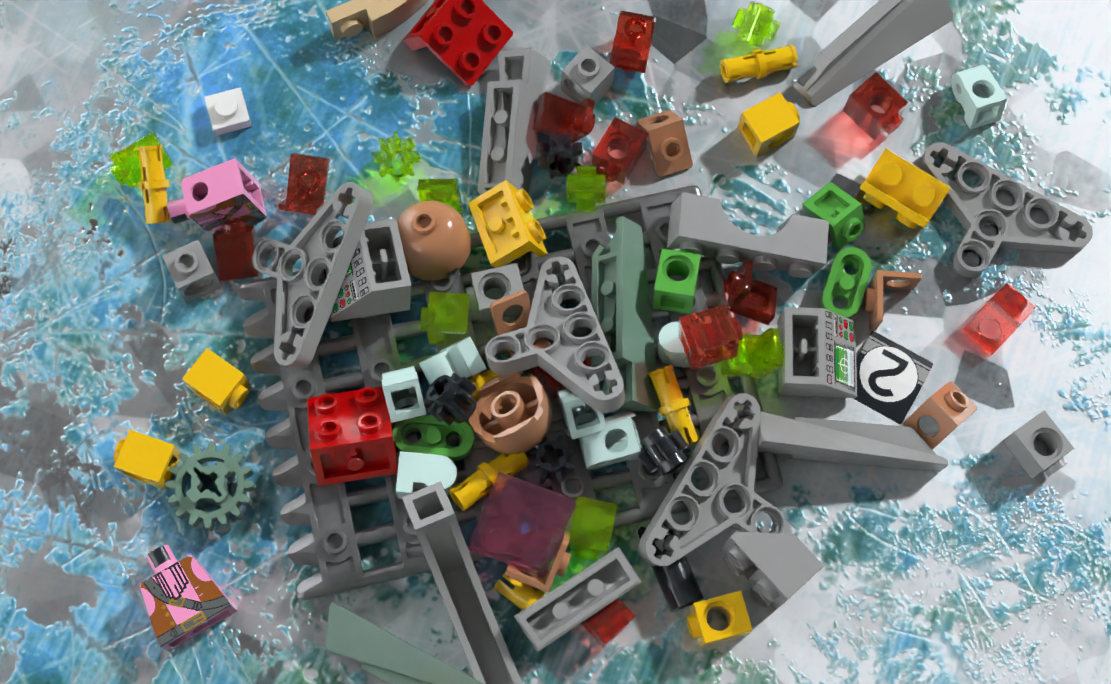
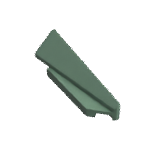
(624, 313)
(385, 653)

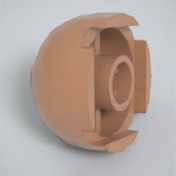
(433, 239)
(512, 413)

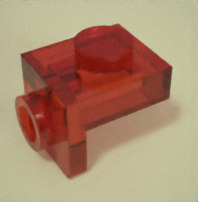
(632, 41)
(563, 115)
(234, 250)
(750, 296)

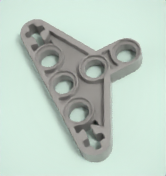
(1014, 222)
(317, 252)
(566, 354)
(706, 507)

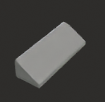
(577, 599)

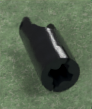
(676, 579)

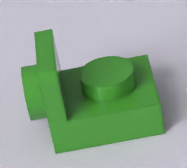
(841, 211)

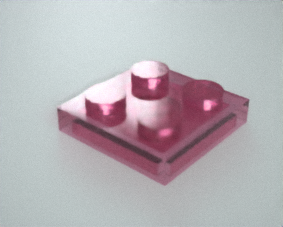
(521, 524)

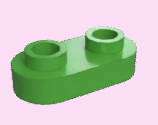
(844, 286)
(433, 437)

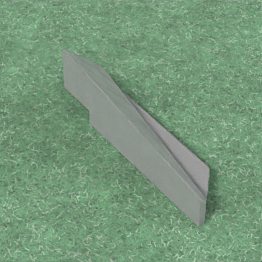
(509, 118)
(847, 443)

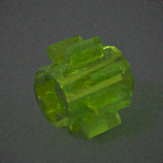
(756, 23)
(386, 156)
(586, 188)

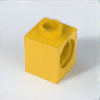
(769, 124)
(217, 382)
(146, 459)
(733, 608)

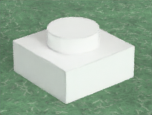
(227, 111)

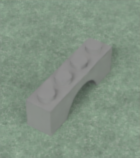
(704, 229)

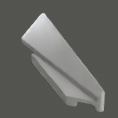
(870, 42)

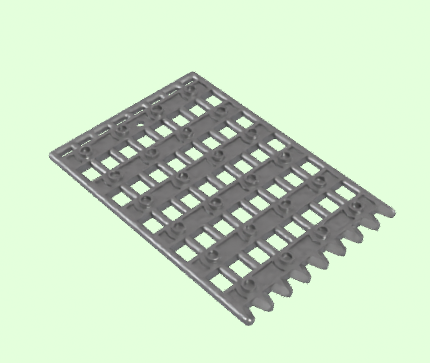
(327, 508)

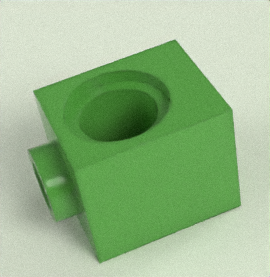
(672, 294)

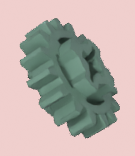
(200, 497)

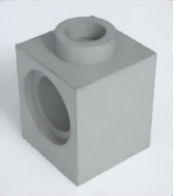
(587, 76)
(191, 271)
(502, 277)
(1045, 430)

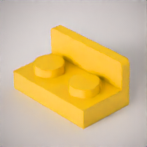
(904, 189)
(507, 224)

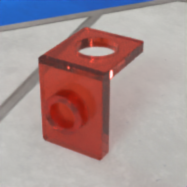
(306, 184)
(1006, 308)

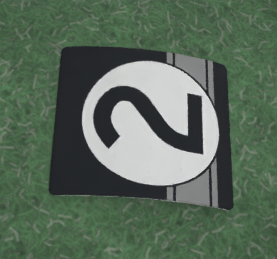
(889, 376)

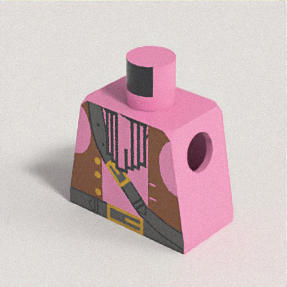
(219, 196)
(182, 598)

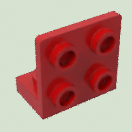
(461, 35)
(351, 436)

